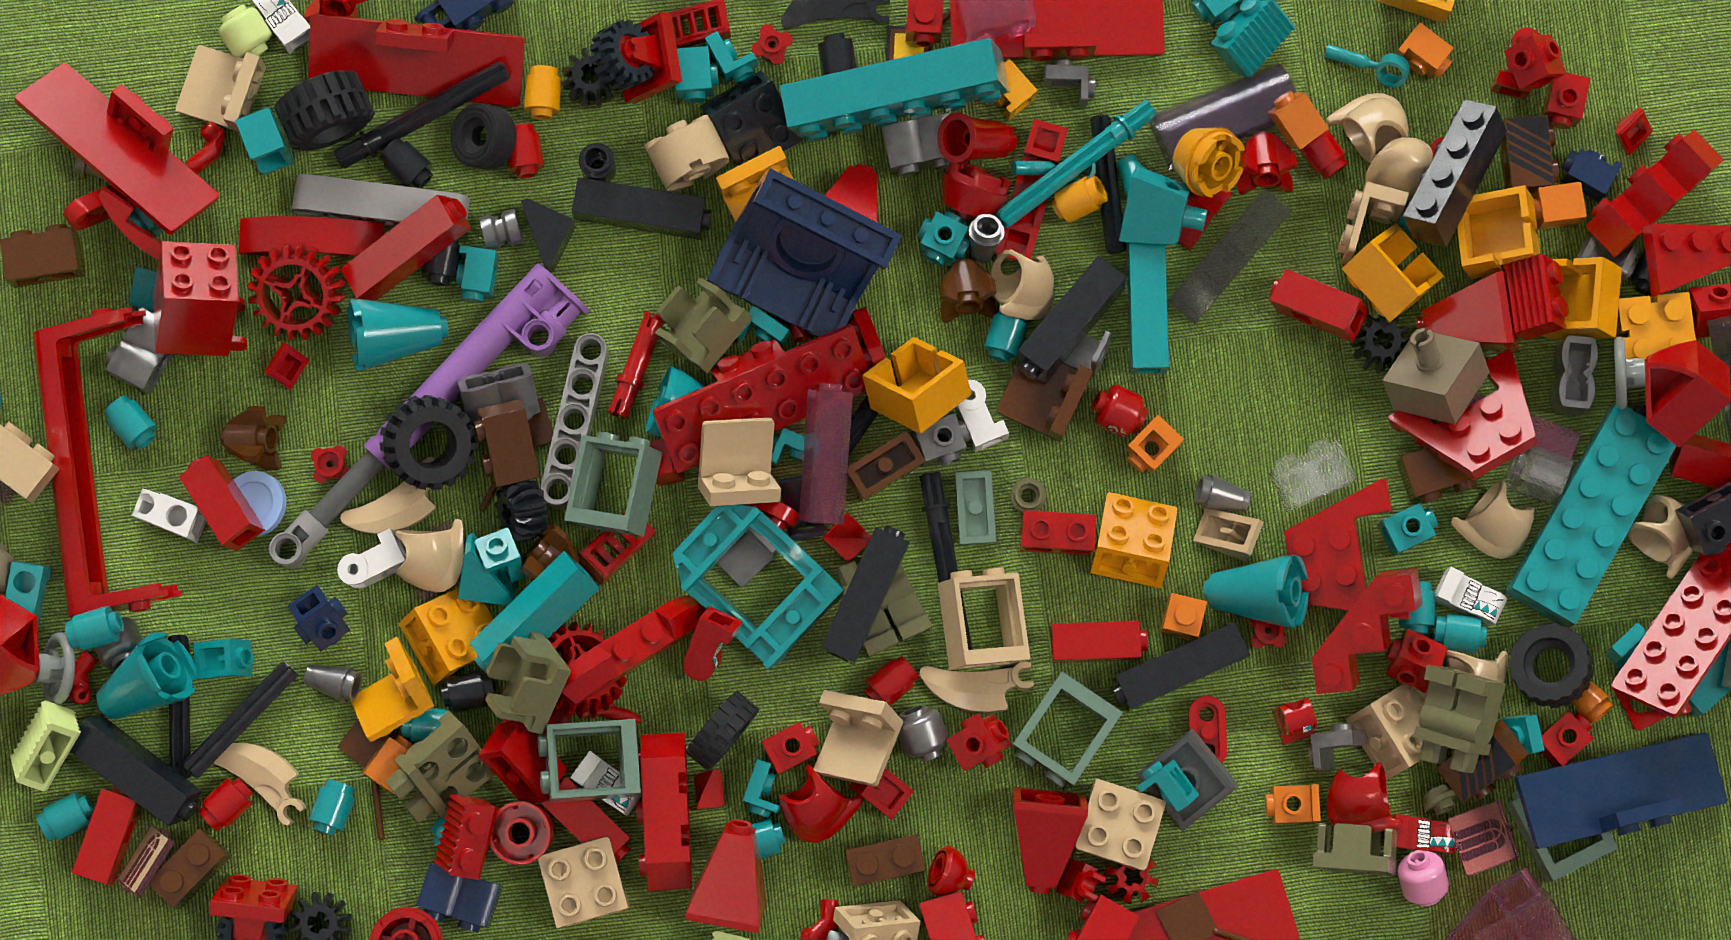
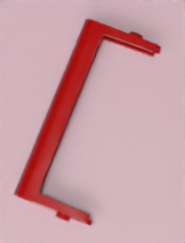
(74, 482)

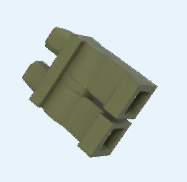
(902, 608)
(1458, 716)
(439, 767)

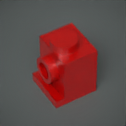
(1555, 748)
(784, 760)

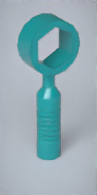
(1361, 61)
(1043, 168)

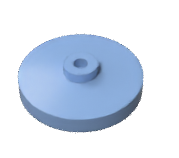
(264, 496)

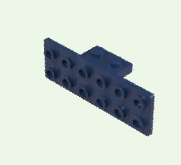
(1621, 791)

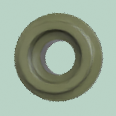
(1032, 485)
(1440, 800)

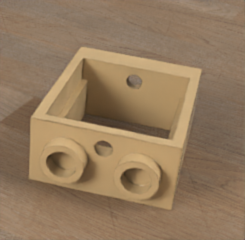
(1011, 617)

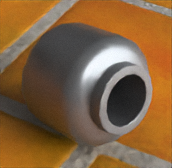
(114, 653)
(922, 732)

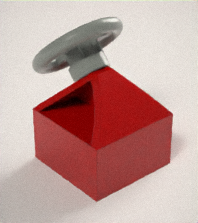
(1681, 385)
(20, 655)

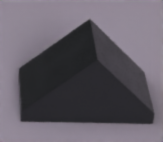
(549, 230)

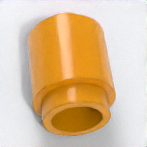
(542, 92)
(1079, 198)

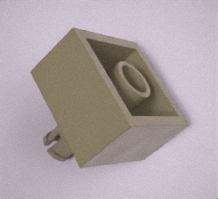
(1436, 376)

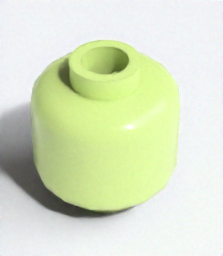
(245, 31)

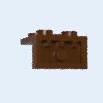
(1045, 406)

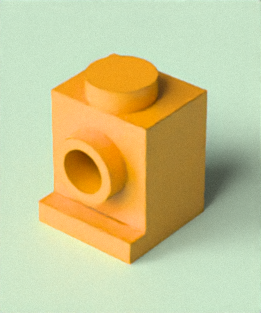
(1021, 91)

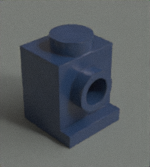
(1592, 172)

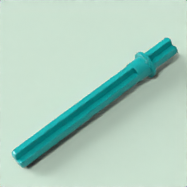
(1112, 136)

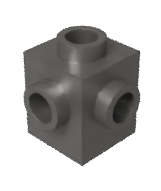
(944, 452)

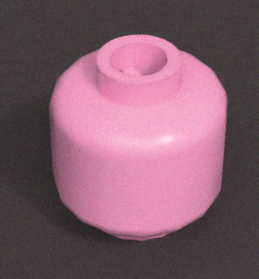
(1423, 878)

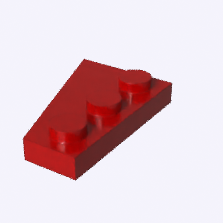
(1684, 253)

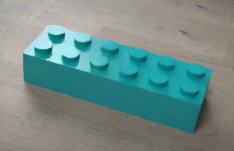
(895, 90)
(1591, 516)

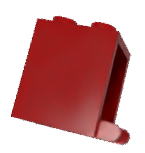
(197, 300)

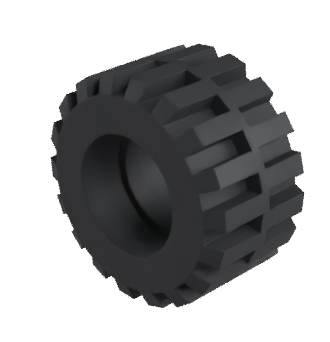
(324, 110)
(457, 451)

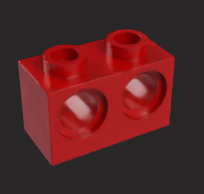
(1058, 533)

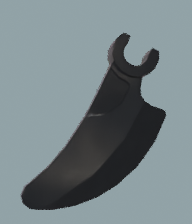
(809, 11)

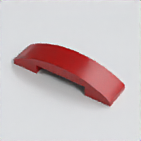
(1043, 144)
(119, 211)
(327, 234)

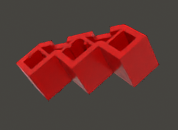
(1653, 191)
(1364, 629)
(664, 812)

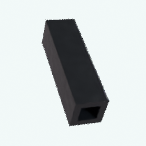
(640, 208)
(1070, 320)
(865, 594)
(1179, 667)
(135, 770)

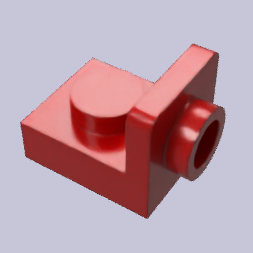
(924, 22)
(887, 796)

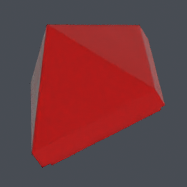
(1633, 130)
(286, 365)

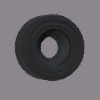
(467, 132)

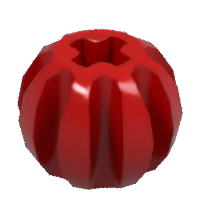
(1120, 879)

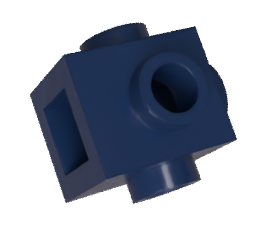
(319, 618)

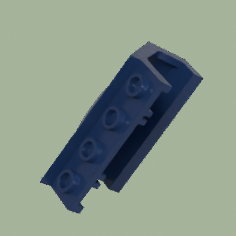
(801, 255)

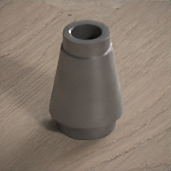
(985, 236)
(1220, 494)
(335, 681)

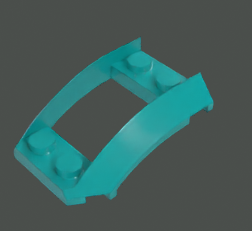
(792, 617)

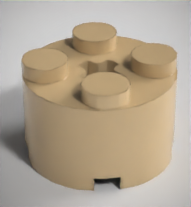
(687, 153)

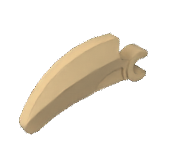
(395, 510)
(975, 690)
(265, 773)

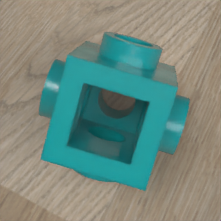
(939, 250)

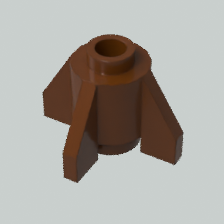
(966, 290)
(254, 437)
(546, 550)

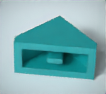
(480, 585)

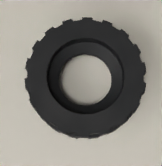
(1545, 638)
(722, 730)

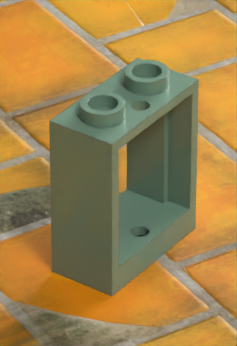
(587, 480)
(1088, 700)
(627, 760)
(1554, 870)

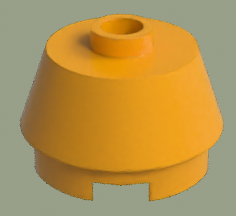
(1208, 160)

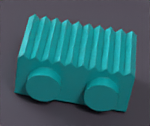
(1252, 35)

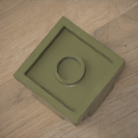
(702, 326)
(534, 680)
(1356, 850)

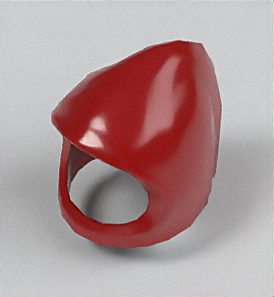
(1361, 800)
(817, 809)

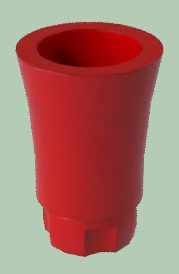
(972, 138)

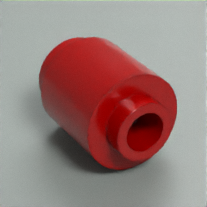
(527, 154)
(1324, 155)
(891, 681)
(226, 803)

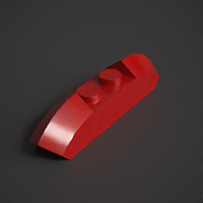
(632, 647)

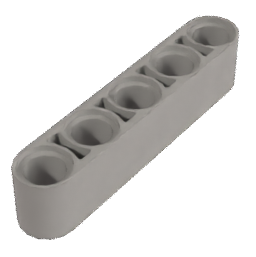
(361, 199)
(574, 403)

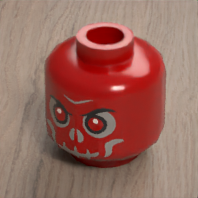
(1119, 410)

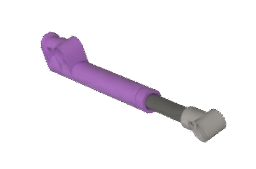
(531, 306)

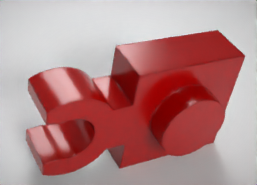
(1079, 881)

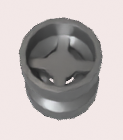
(499, 230)

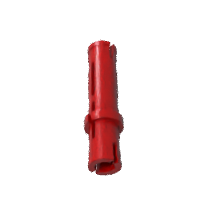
(631, 378)

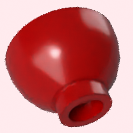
(949, 872)

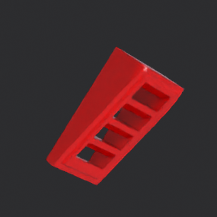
(703, 9)
(596, 569)

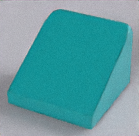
(143, 289)

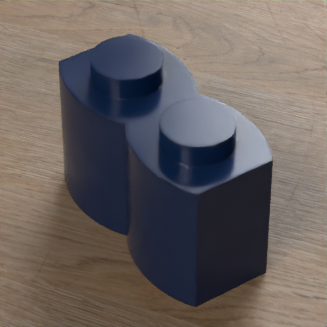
(460, 898)

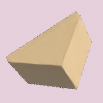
(1228, 533)

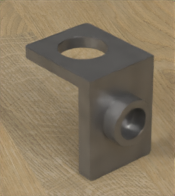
(1089, 353)
(747, 557)

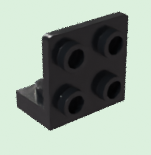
(750, 118)

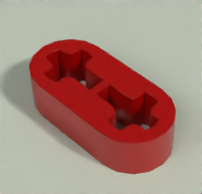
(87, 210)

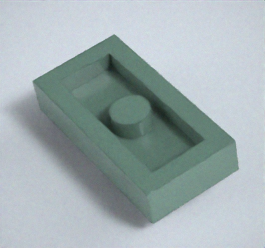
(975, 508)

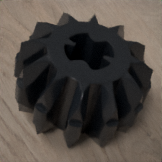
(577, 83)
(1378, 354)
(522, 510)
(317, 910)

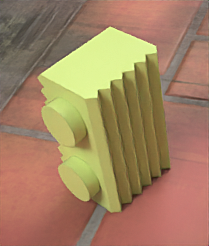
(45, 745)

